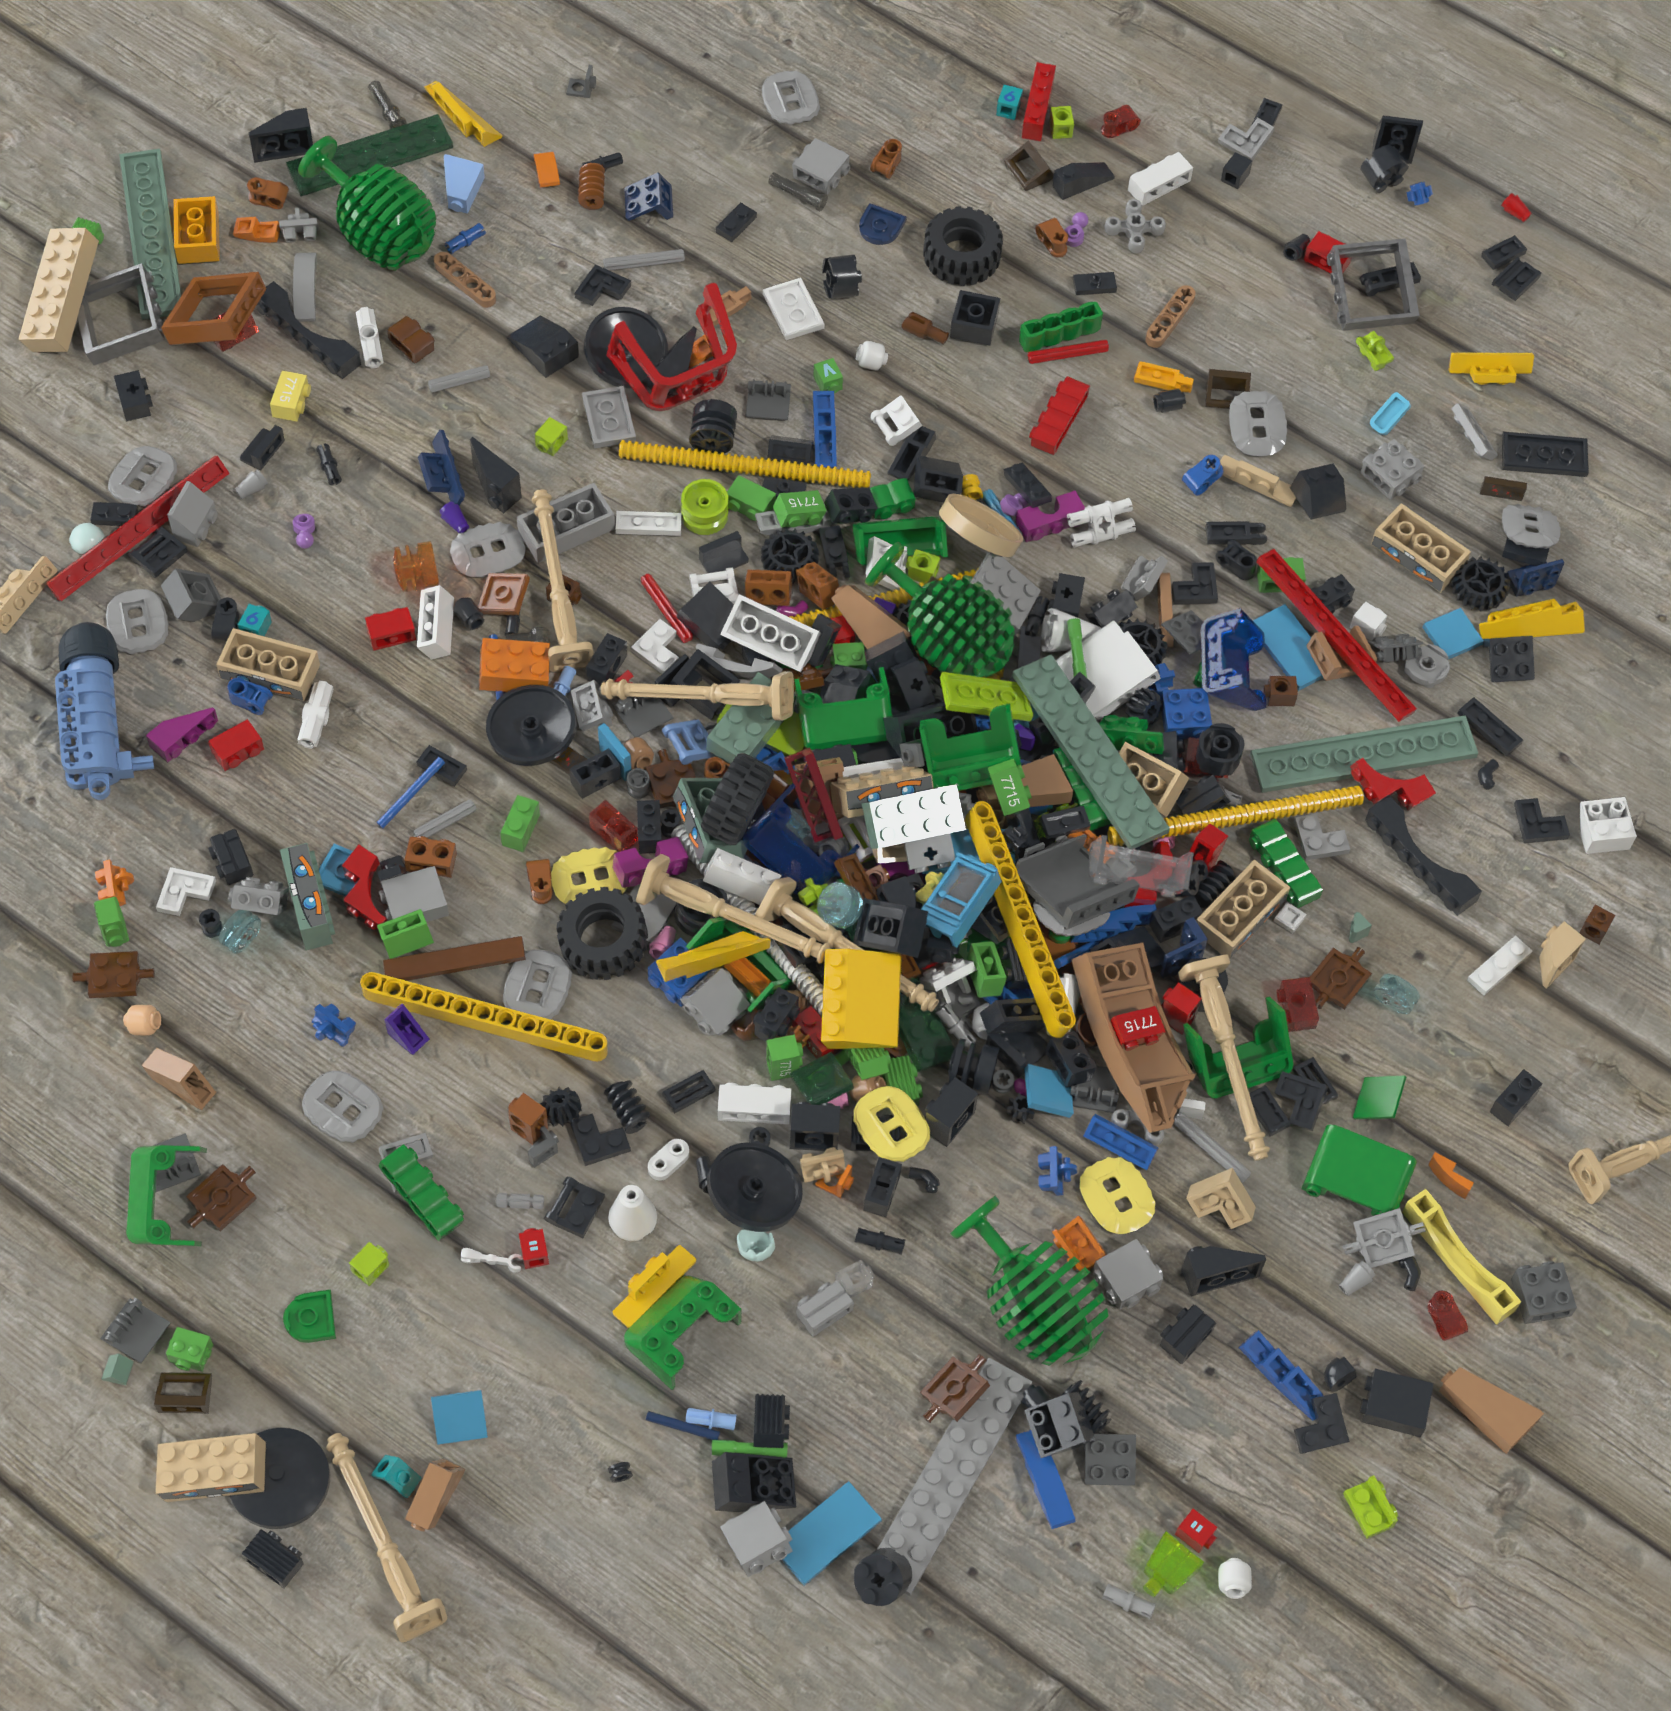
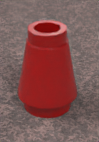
(1516, 207)

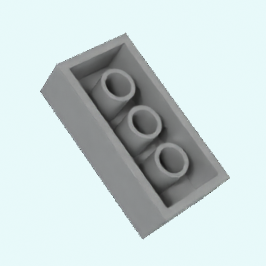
(575, 520)

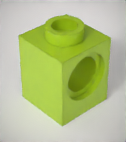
(1061, 122)
(551, 436)
(930, 563)
(369, 1263)

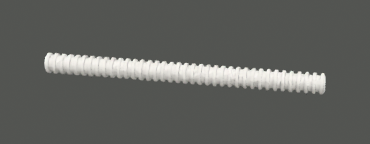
(800, 976)

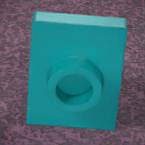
(397, 1474)

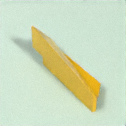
(462, 116)
(1535, 620)
(712, 955)

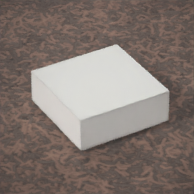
(1290, 917)
(1192, 1108)

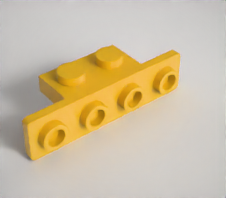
(1492, 367)
(653, 1283)

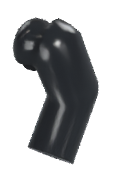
(1485, 774)
(1413, 1272)

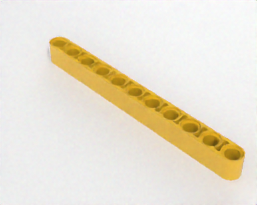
(1021, 922)
(492, 1024)

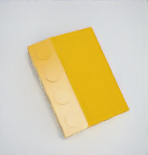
(860, 999)

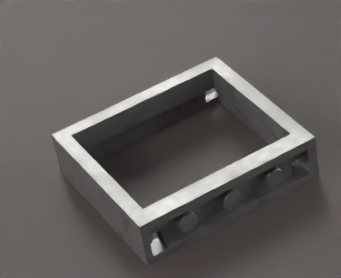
(1405, 277)
(127, 344)

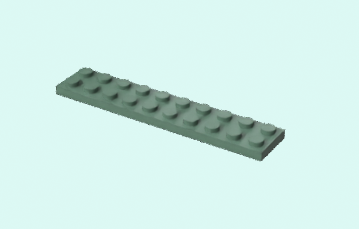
(151, 226)
(1382, 749)
(1091, 752)

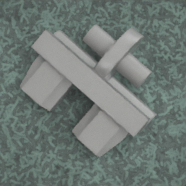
(299, 223)

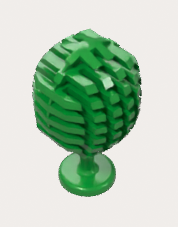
(376, 209)
(952, 620)
(1038, 1293)

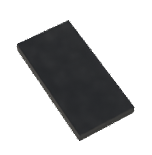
(1545, 454)

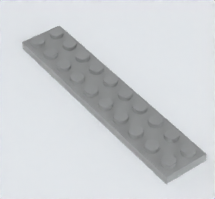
(954, 1470)

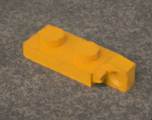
(1162, 377)

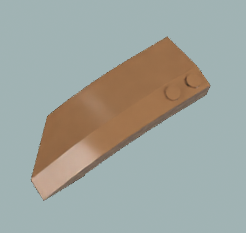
(1148, 1076)

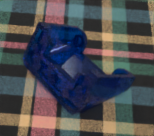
(1225, 654)

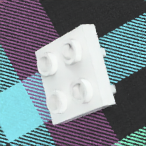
(876, 550)
(939, 978)

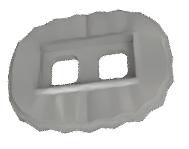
(777, 102)
(1242, 423)
(130, 469)
(1515, 523)
(491, 561)
(153, 618)
(1054, 925)
(553, 991)
(354, 1094)

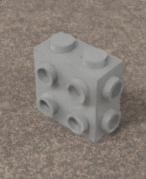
(821, 166)
(1392, 469)
(259, 897)
(715, 1002)
(1128, 1274)
(757, 1538)

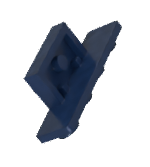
(440, 470)

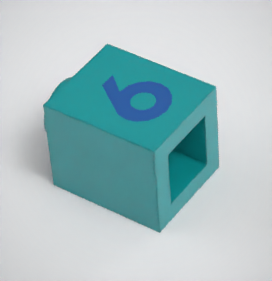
(1009, 102)
(255, 620)

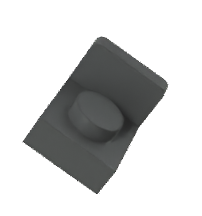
(543, 1150)

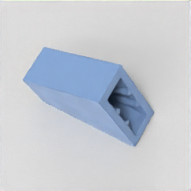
(462, 182)

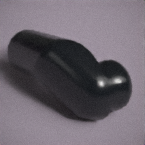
(927, 1177)

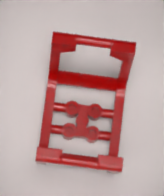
(692, 382)

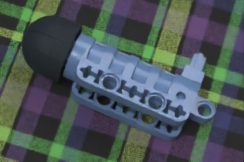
(88, 663)

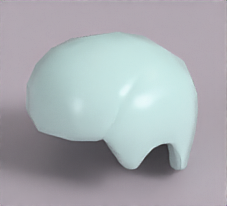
(85, 537)
(755, 1245)

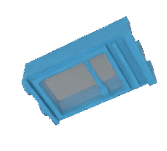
(960, 897)

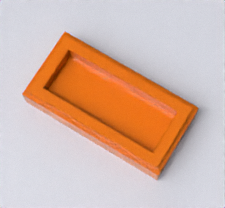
(748, 975)

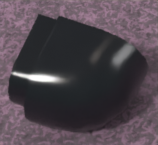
(1042, 734)
(1339, 1374)

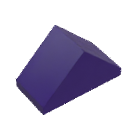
(405, 1029)

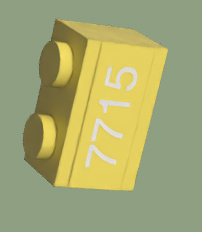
(290, 396)

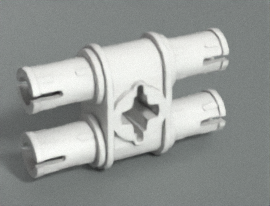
(1094, 515)

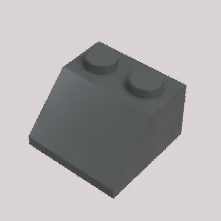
(191, 594)

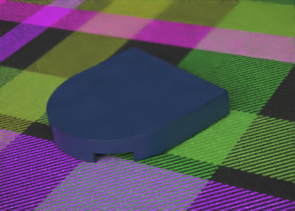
(880, 225)

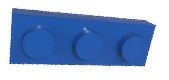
(1120, 1141)

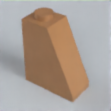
(179, 1077)
(434, 1493)

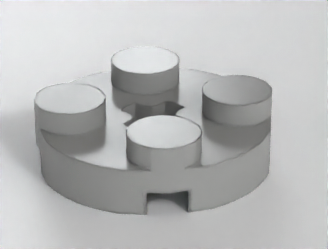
(1428, 676)

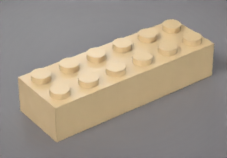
(58, 290)

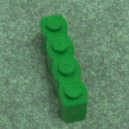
(1063, 326)
(1081, 793)
(1285, 862)
(421, 1192)

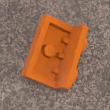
(1079, 1242)

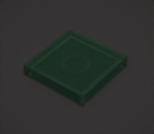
(822, 1080)

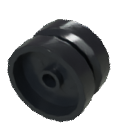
(691, 920)

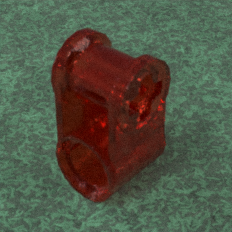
(1119, 121)
(1447, 1319)

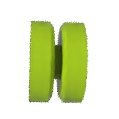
(704, 506)

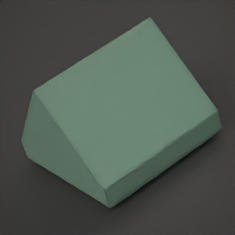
(1359, 927)
(117, 1369)

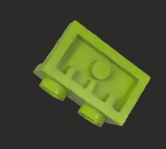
(1371, 1507)

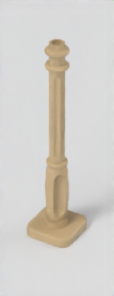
(568, 651)
(779, 694)
(658, 882)
(780, 903)
(1220, 1021)
(1594, 1175)
(417, 1615)

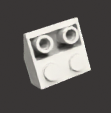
(1606, 825)

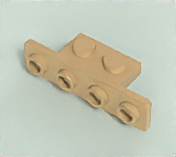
(1257, 480)
(22, 590)

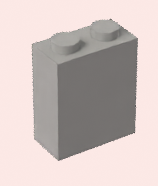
(414, 892)

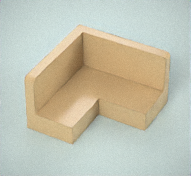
(1225, 1194)

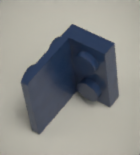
(649, 195)
(1535, 578)
(1191, 947)

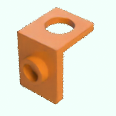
(844, 1183)

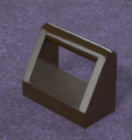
(1025, 151)
(1225, 381)
(180, 1403)

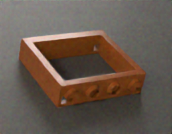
(249, 291)

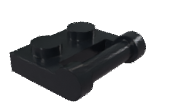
(161, 556)
(582, 1210)

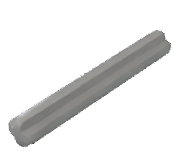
(644, 259)
(1211, 1146)

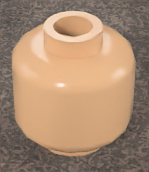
(142, 1020)

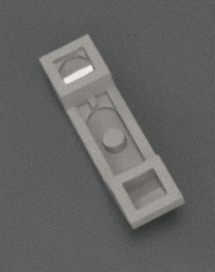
(304, 286)
(769, 524)
(764, 667)

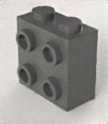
(1543, 1292)

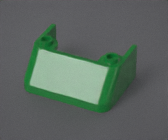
(920, 533)
(844, 721)
(720, 928)
(1260, 1059)
(141, 1225)

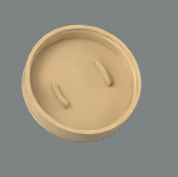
(981, 525)

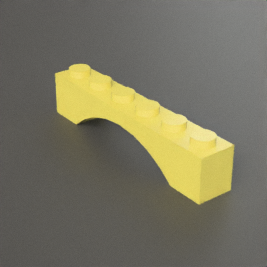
(1485, 1288)

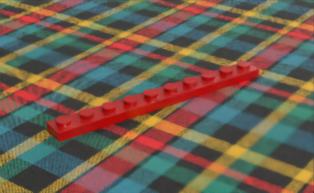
(132, 532)
(1336, 635)

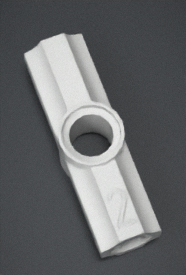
(369, 337)
(315, 714)

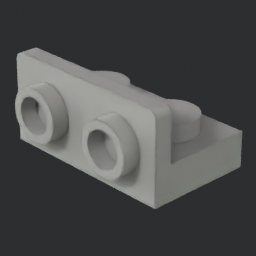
(1144, 576)
(591, 706)

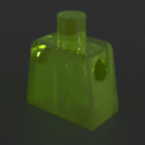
(1170, 1566)

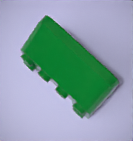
(967, 757)
(671, 1316)

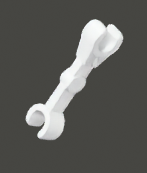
(471, 1256)

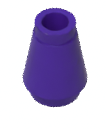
(454, 517)

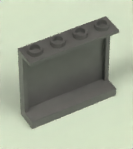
(1062, 884)

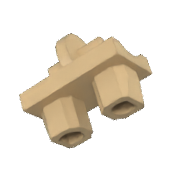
(822, 1165)

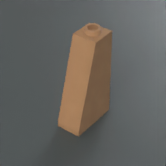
(867, 617)
(1045, 781)
(1489, 1408)

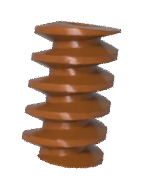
(591, 186)

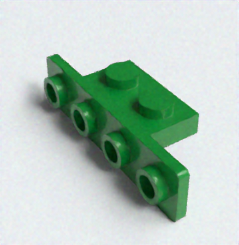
(1133, 732)

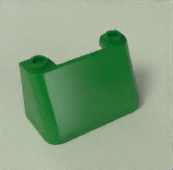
(1359, 1170)

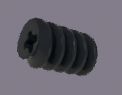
(1217, 881)
(626, 1106)
(1097, 1419)

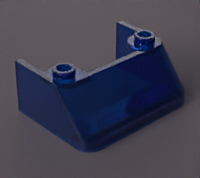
(784, 852)

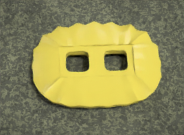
(585, 862)
(905, 1115)
(1103, 1203)

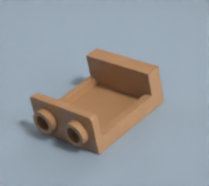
(1329, 661)
(830, 771)

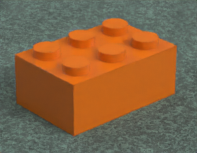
(512, 664)

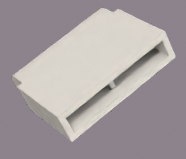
(1115, 668)

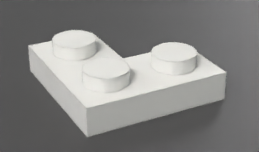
(653, 649)
(180, 885)

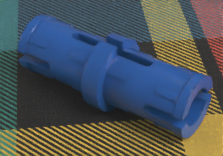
(465, 238)

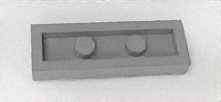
(1474, 432)

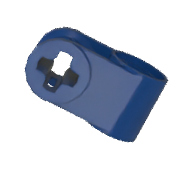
(1202, 475)
(252, 696)

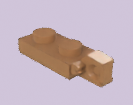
(733, 302)

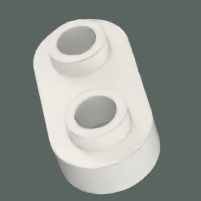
(669, 1158)

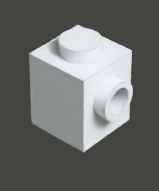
(1370, 620)

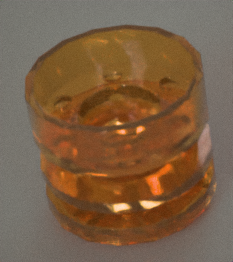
(416, 566)

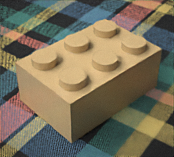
(1157, 778)

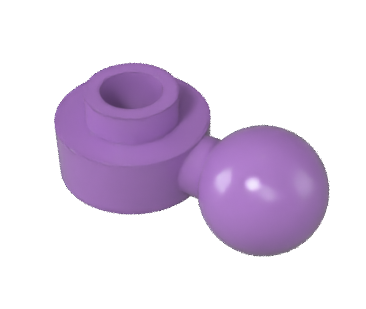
(1079, 221)
(1011, 504)
(304, 525)

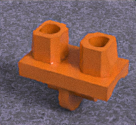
(116, 881)

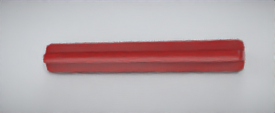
(1068, 351)
(666, 607)

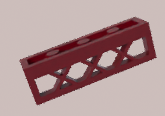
(822, 794)

